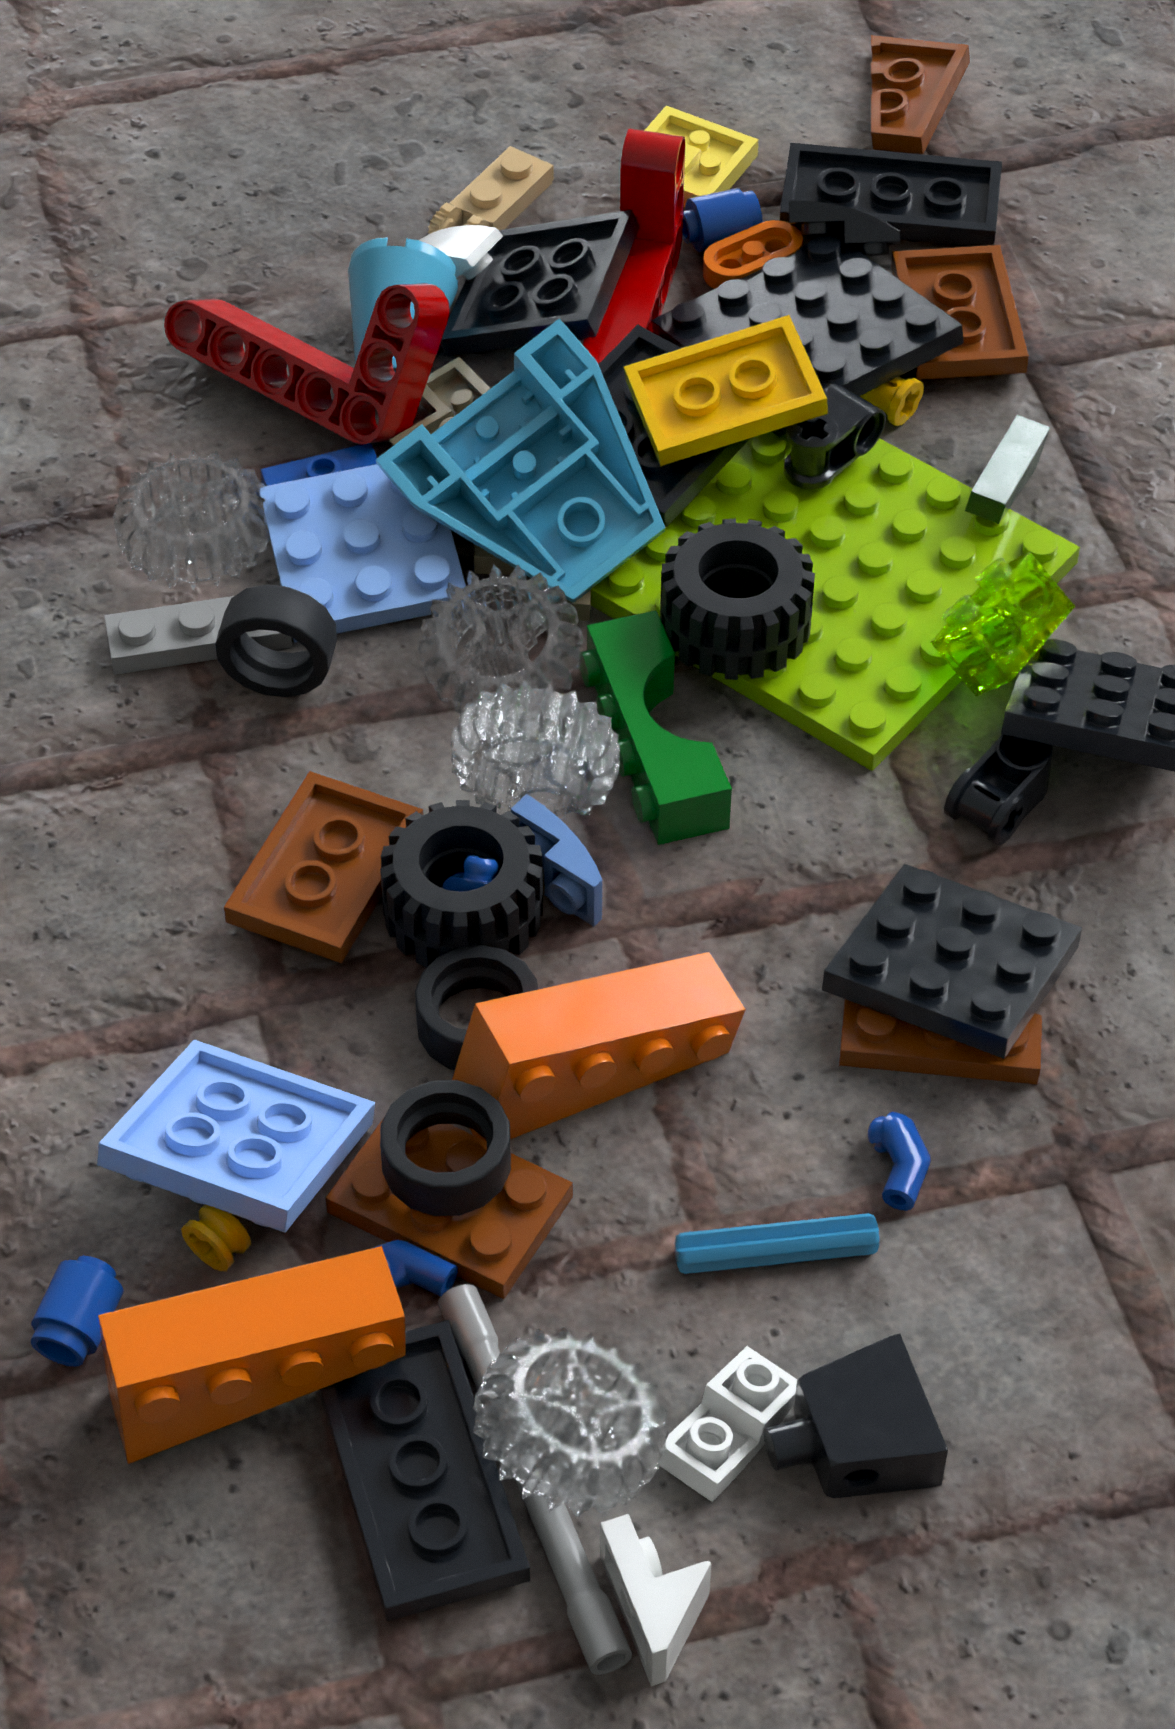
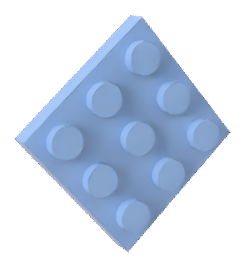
(359, 547)
(237, 1135)

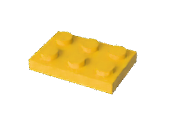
(725, 390)

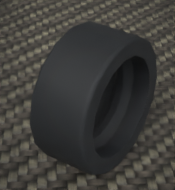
(281, 611)
(458, 971)
(445, 1191)

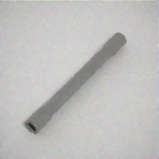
(587, 1604)

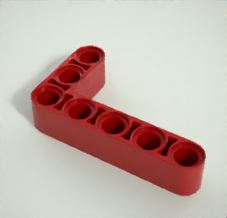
(654, 191)
(312, 372)

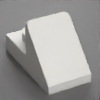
(654, 1605)

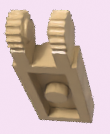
(497, 193)

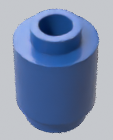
(719, 216)
(68, 1314)

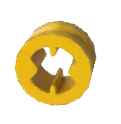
(216, 1237)

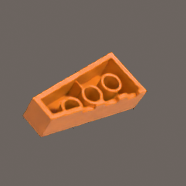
(597, 1038)
(246, 1347)

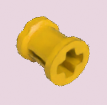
(897, 398)

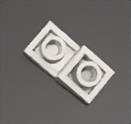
(466, 246)
(729, 1423)

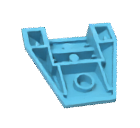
(536, 470)

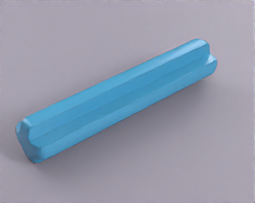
(776, 1243)

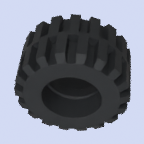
(737, 598)
(432, 850)

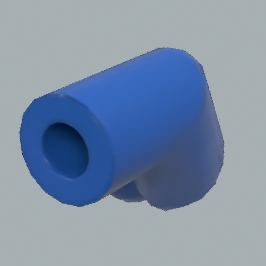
(476, 874)
(416, 1266)

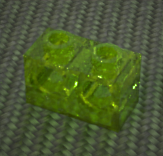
(1001, 623)

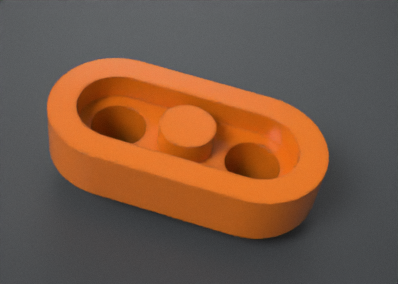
(749, 251)

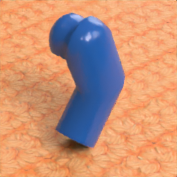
(911, 1159)

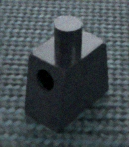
(863, 1425)

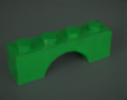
(675, 779)

